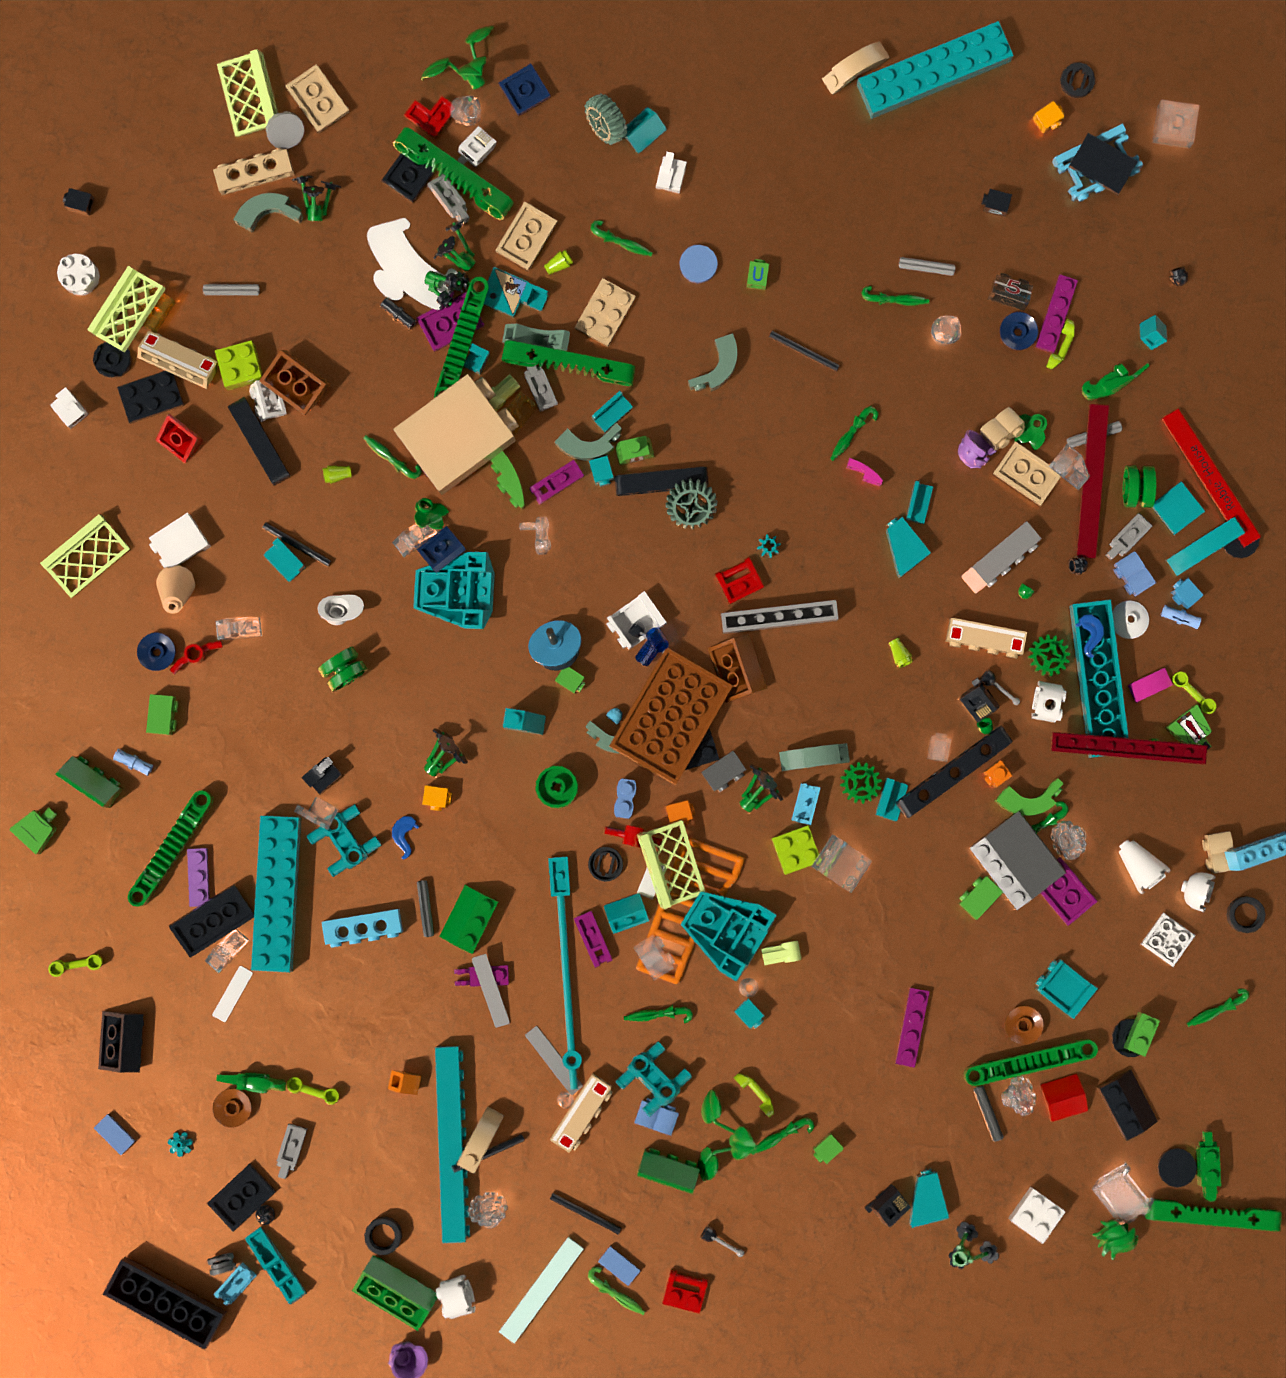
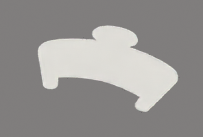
(401, 264)

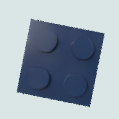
(524, 89)
(441, 549)

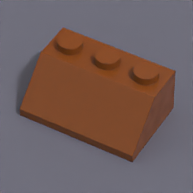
(295, 382)
(738, 665)

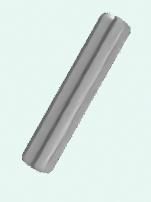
(926, 266)
(231, 289)
(1081, 438)

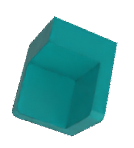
(534, 296)
(1153, 332)
(476, 359)

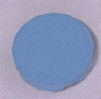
(698, 263)

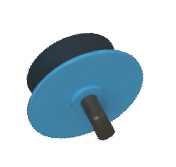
(555, 645)

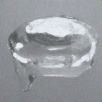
(466, 110)
(946, 330)

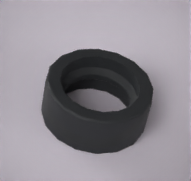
(1260, 914)
(383, 1250)

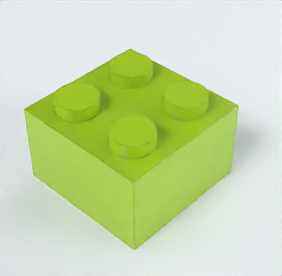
(239, 365)
(795, 849)

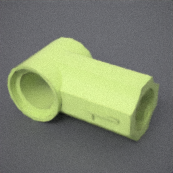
(503, 391)
(785, 953)

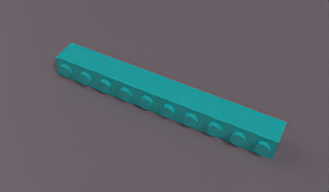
(451, 1143)

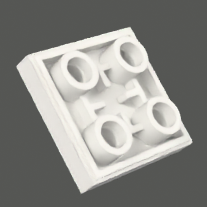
(1168, 939)

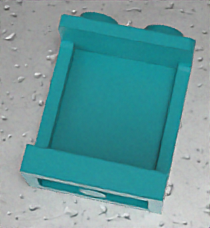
(1065, 988)

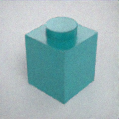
(601, 471)
(749, 1014)

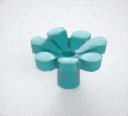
(183, 1141)

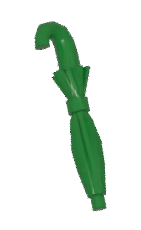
(608, 236)
(907, 300)
(858, 422)
(400, 466)
(1052, 819)
(1230, 1004)
(646, 1015)
(792, 1128)

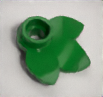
(1031, 433)
(429, 514)

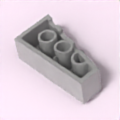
(1001, 557)

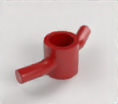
(186, 658)
(629, 835)

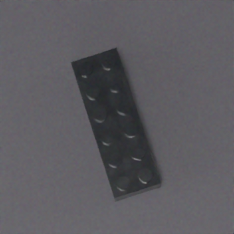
(164, 1303)

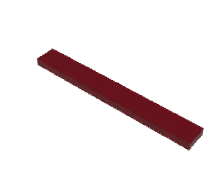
(1092, 488)
(1129, 748)

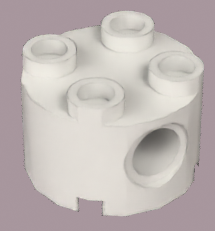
(78, 274)
(1048, 712)
(456, 1297)

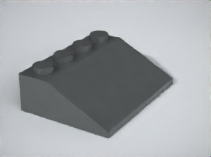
(1017, 860)

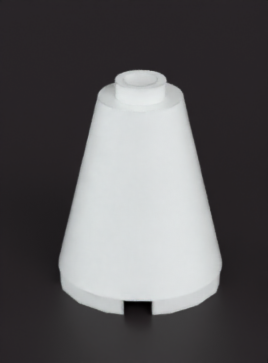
(1142, 865)

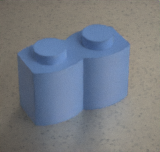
(1134, 574)
(624, 805)
(662, 1120)

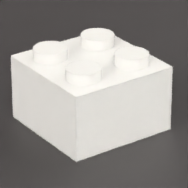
(1036, 1215)

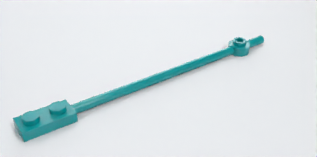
(561, 887)

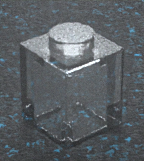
(939, 747)

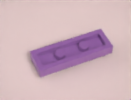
(198, 876)

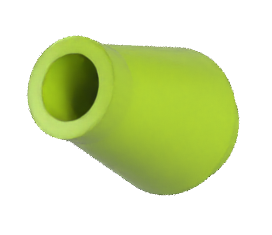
(558, 262)
(336, 473)
(900, 653)

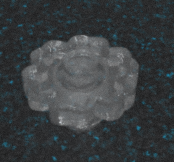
(1068, 840)
(1020, 1096)
(487, 1209)

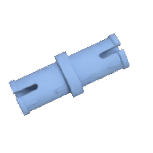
(1181, 617)
(133, 762)

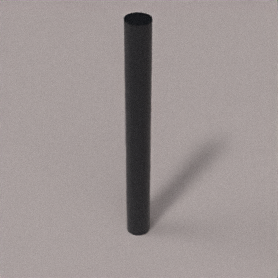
(803, 350)
(296, 544)
(496, 1149)
(585, 1213)

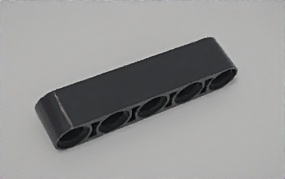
(259, 441)
(657, 481)

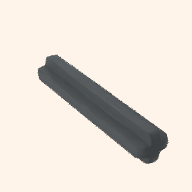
(425, 908)
(988, 1113)

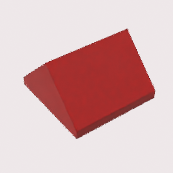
(178, 438)
(1064, 1097)

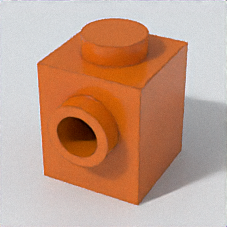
(996, 774)
(680, 811)
(408, 1083)

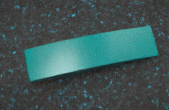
(1206, 546)
(275, 1265)

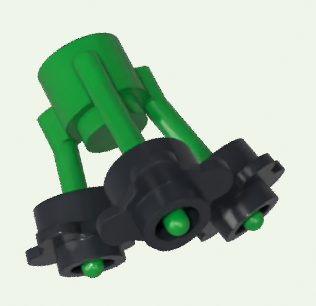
(453, 282)

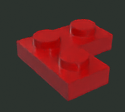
(430, 121)

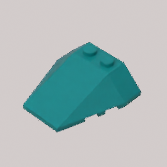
(459, 591)
(728, 930)

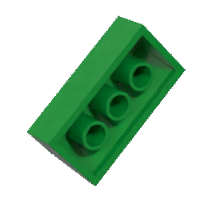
(395, 1292)

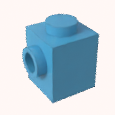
(1186, 593)

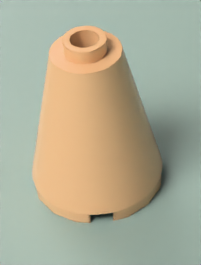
(175, 587)

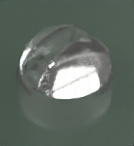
(569, 1101)

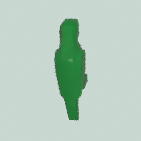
(1110, 383)
(253, 1082)

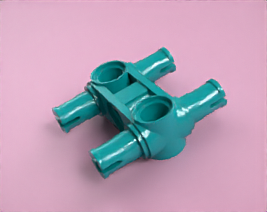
(344, 841)
(653, 1079)

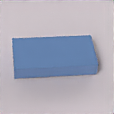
(114, 1134)
(619, 1265)

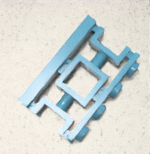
(1068, 156)

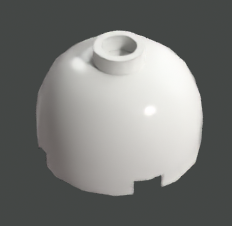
(1198, 890)

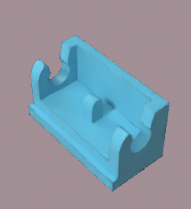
(805, 804)
(235, 1284)

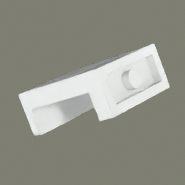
(178, 541)
(638, 609)

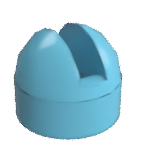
(615, 715)

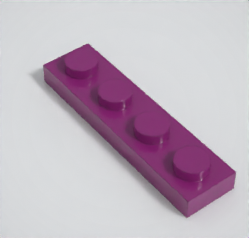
(1056, 313)
(912, 1027)

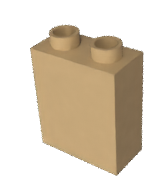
(457, 432)

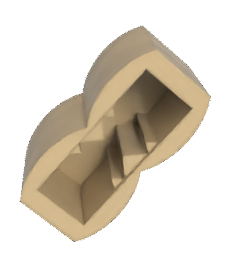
(1002, 429)
(1216, 845)

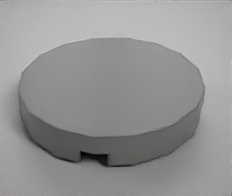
(285, 130)

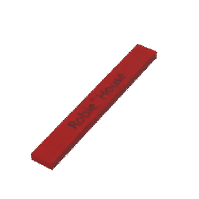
(1209, 475)

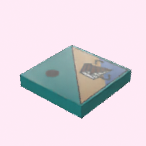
(504, 291)

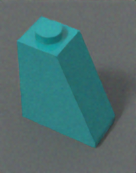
(905, 546)
(524, 721)
(928, 1200)

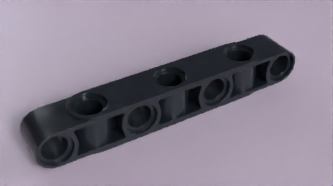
(942, 780)

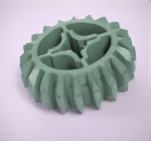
(605, 119)
(688, 518)

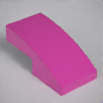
(869, 475)
(1150, 685)

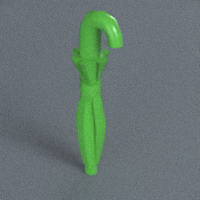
(604, 1287)

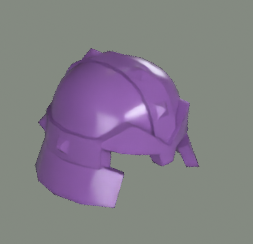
(974, 450)
(408, 1360)

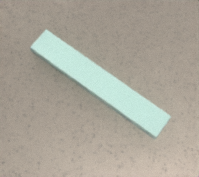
(541, 1290)

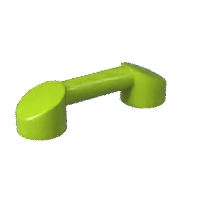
(1069, 330)
(1206, 704)
(57, 967)
(744, 1081)
(295, 1086)

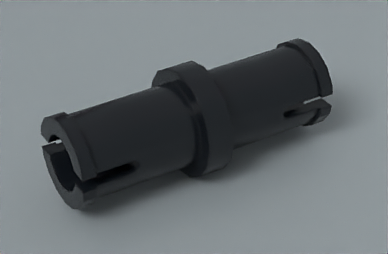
(398, 313)

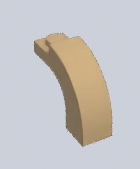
(854, 65)
(480, 1140)

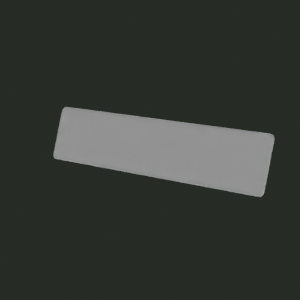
(490, 990)
(551, 1057)

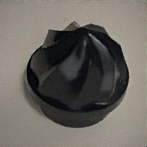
(1179, 276)
(1077, 565)
(265, 1214)

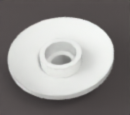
(1123, 626)

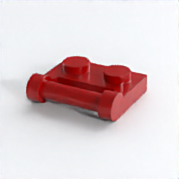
(742, 586)
(684, 1298)

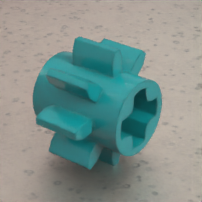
(765, 550)

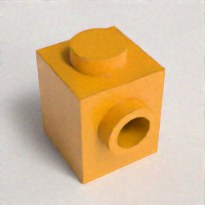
(1049, 117)
(436, 797)

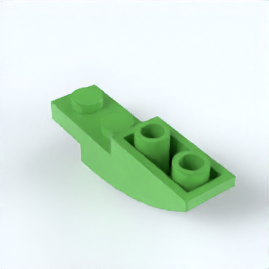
(508, 479)

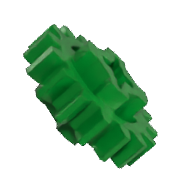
(1036, 652)
(853, 777)

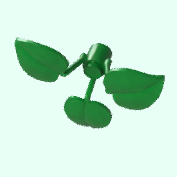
(472, 71)
(741, 1141)

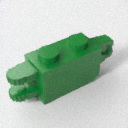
(1208, 1166)

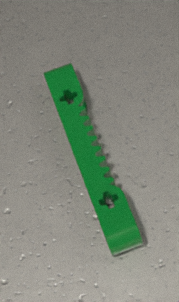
(411, 144)
(462, 336)
(518, 352)
(170, 848)
(1030, 1062)
(1265, 1218)

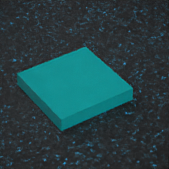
(1177, 508)

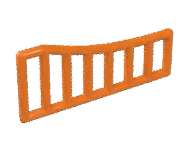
(661, 913)

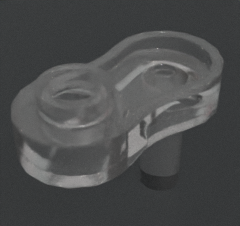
(542, 543)

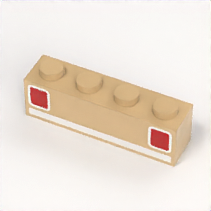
(177, 359)
(987, 637)
(581, 1112)

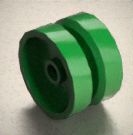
(1139, 486)
(342, 669)
(546, 782)

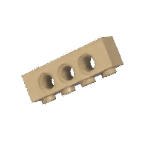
(264, 175)

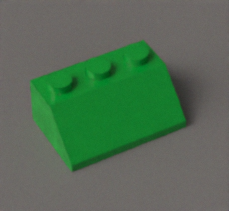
(90, 781)
(469, 919)
(668, 1170)

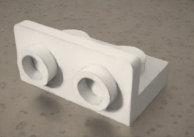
(266, 402)

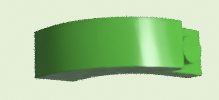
(1013, 802)

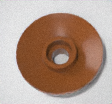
(1033, 1029)
(222, 1110)

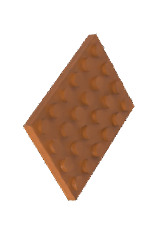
(670, 716)

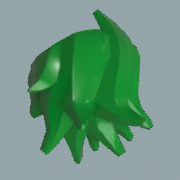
(1116, 1238)

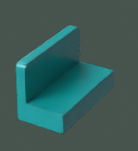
(644, 129)
(612, 412)
(919, 503)
(284, 560)
(890, 794)
(626, 913)

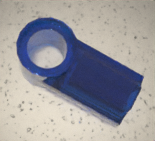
(655, 644)

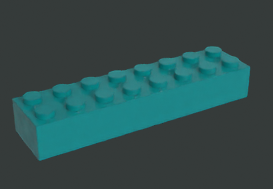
(935, 70)
(1099, 675)
(276, 894)

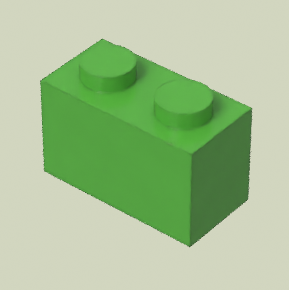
(161, 714)
(980, 897)
(1141, 1034)

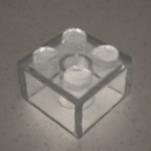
(1175, 123)
(654, 957)

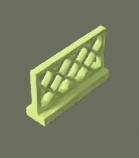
(263, 85)
(117, 302)
(73, 543)
(655, 869)

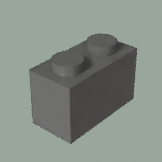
(724, 771)

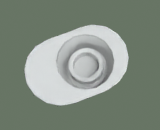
(340, 608)

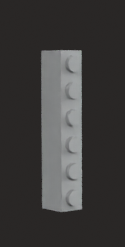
(779, 617)

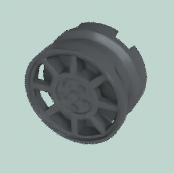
(222, 1266)

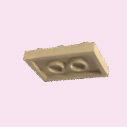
(317, 98)
(526, 236)
(605, 312)
(1027, 473)

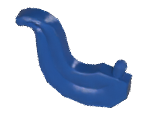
(1096, 630)
(398, 833)

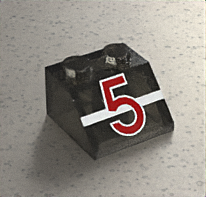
(1010, 291)

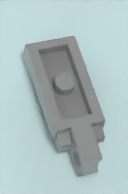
(449, 198)
(540, 388)
(1128, 536)
(290, 1149)

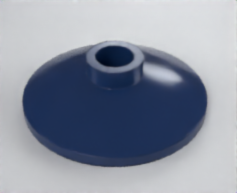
(1025, 324)
(146, 650)

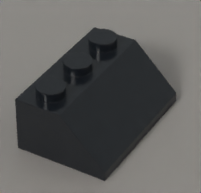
(121, 1042)
(1127, 1105)

